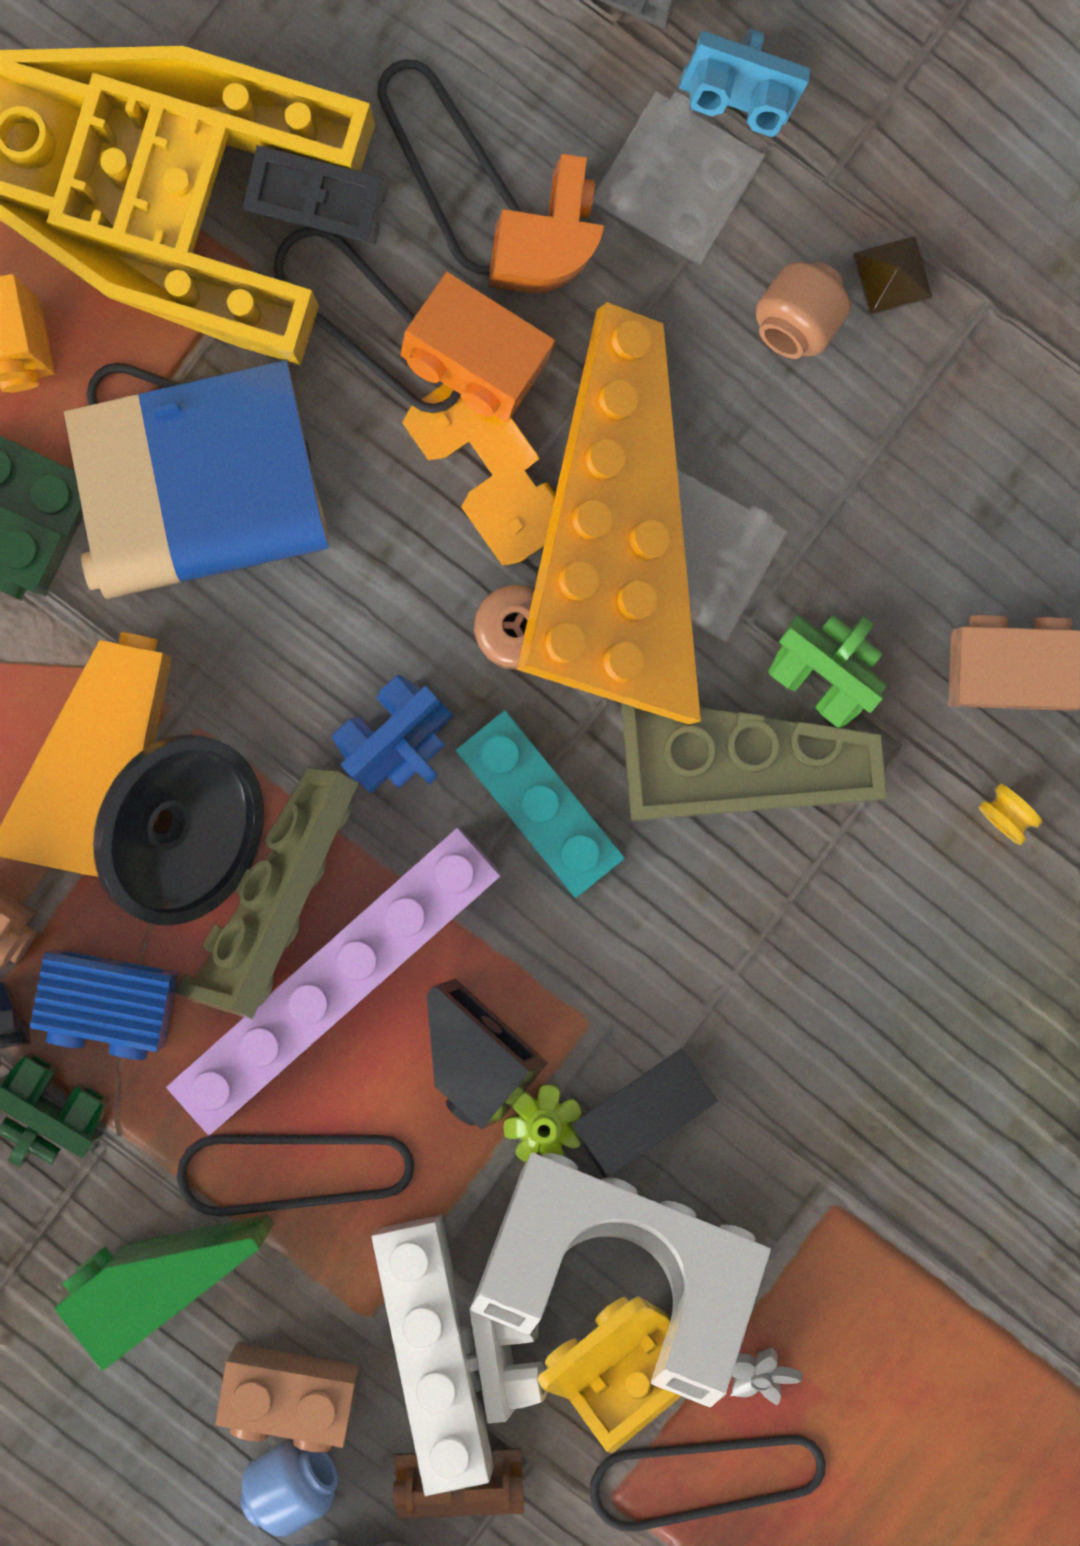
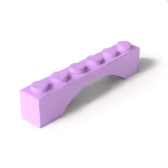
(334, 980)

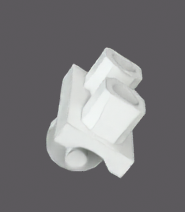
(502, 1382)

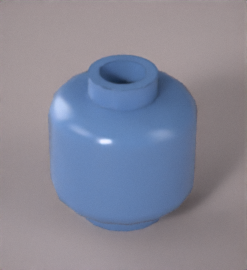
(288, 1489)

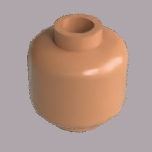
(802, 309)
(490, 623)

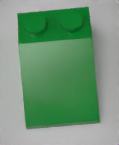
(136, 1290)

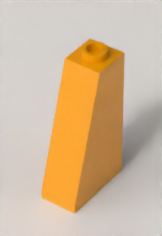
(99, 730)

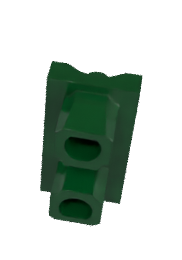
(70, 1127)

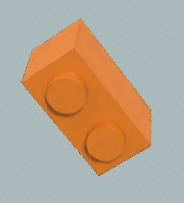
(475, 348)

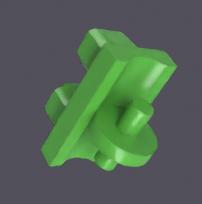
(852, 683)

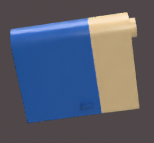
(194, 481)

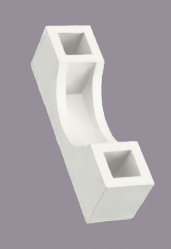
(431, 1355)

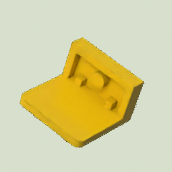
(612, 1371)

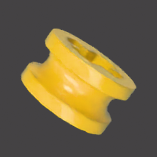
(1010, 814)

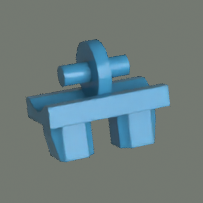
(745, 79)

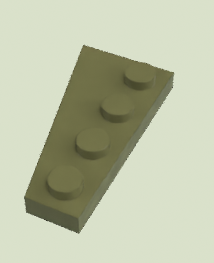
(744, 764)
(271, 898)

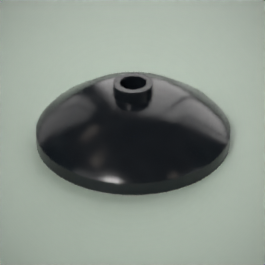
(200, 841)

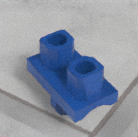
(401, 743)

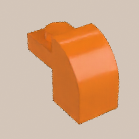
(547, 251)

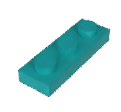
(540, 804)

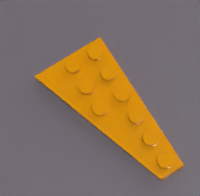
(613, 564)

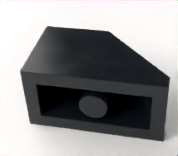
(476, 1056)

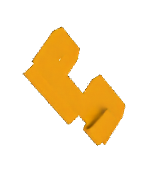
(507, 498)

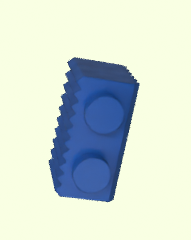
(103, 1002)

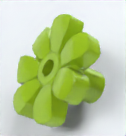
(540, 1112)

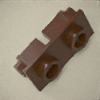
(499, 1496)

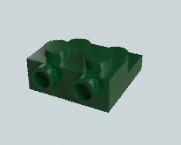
(36, 518)

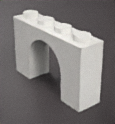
(708, 1267)

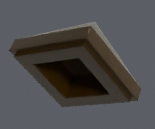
(892, 275)

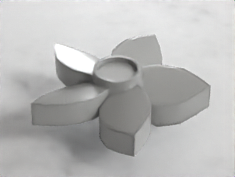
(762, 1375)

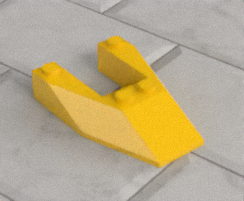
(118, 160)

